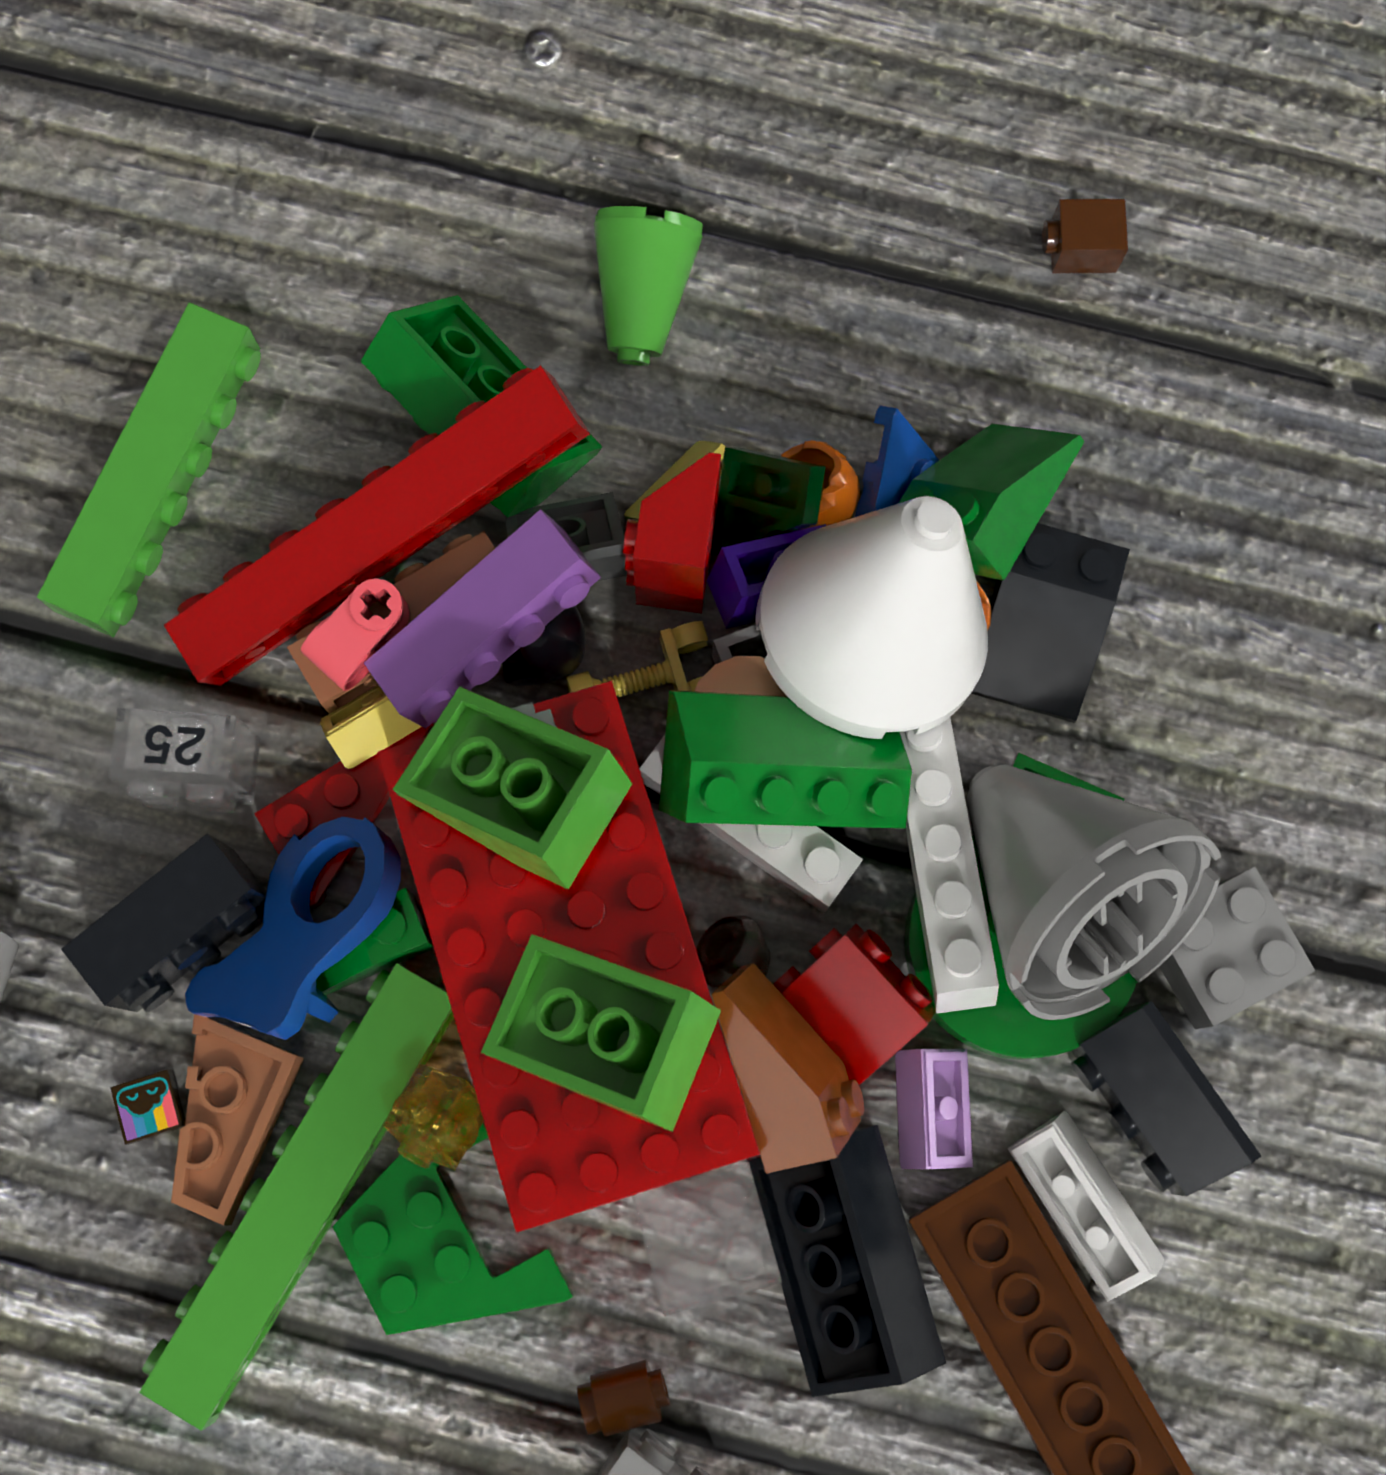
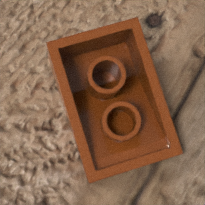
(786, 1073)

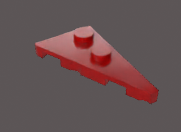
(326, 797)

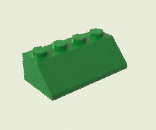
(445, 359)
(776, 765)

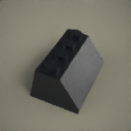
(849, 1269)

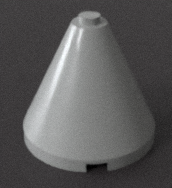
(1083, 886)

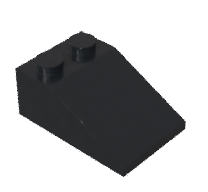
(1051, 622)

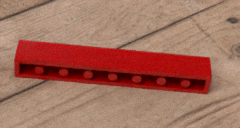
(376, 526)

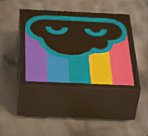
(148, 1106)

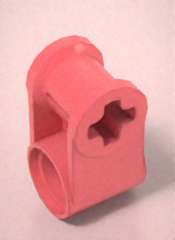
(354, 633)

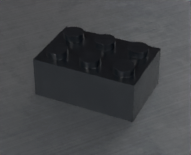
(169, 927)

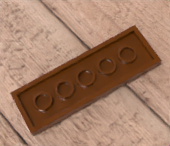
(1042, 1331)

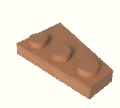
(231, 1112)

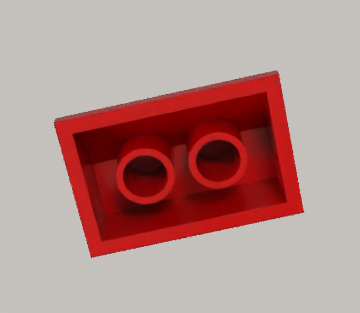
(673, 539)

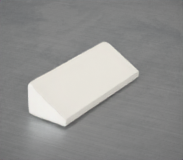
(1087, 1206)

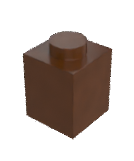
(1086, 236)

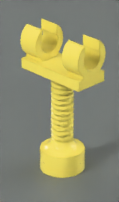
(674, 641)

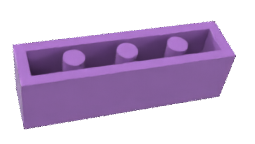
(483, 619)

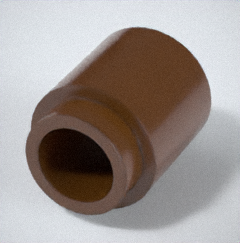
(623, 1399)

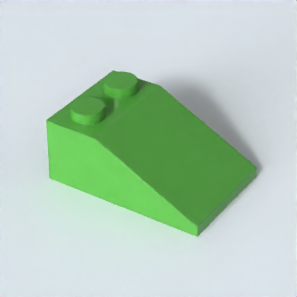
(516, 785)
(602, 1031)

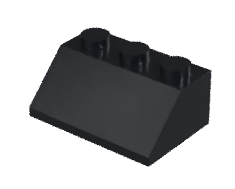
(1162, 1102)

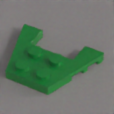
(424, 1261)

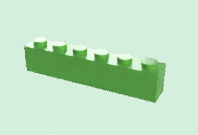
(151, 471)

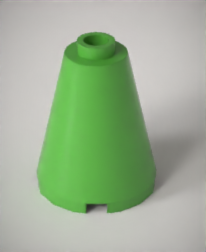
(642, 276)

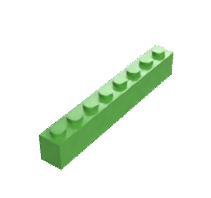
(298, 1201)

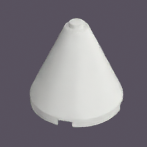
(877, 620)

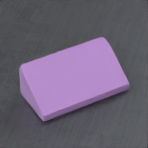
(933, 1109)

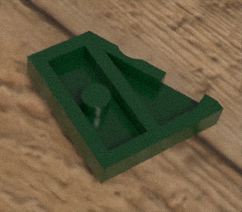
(764, 497)

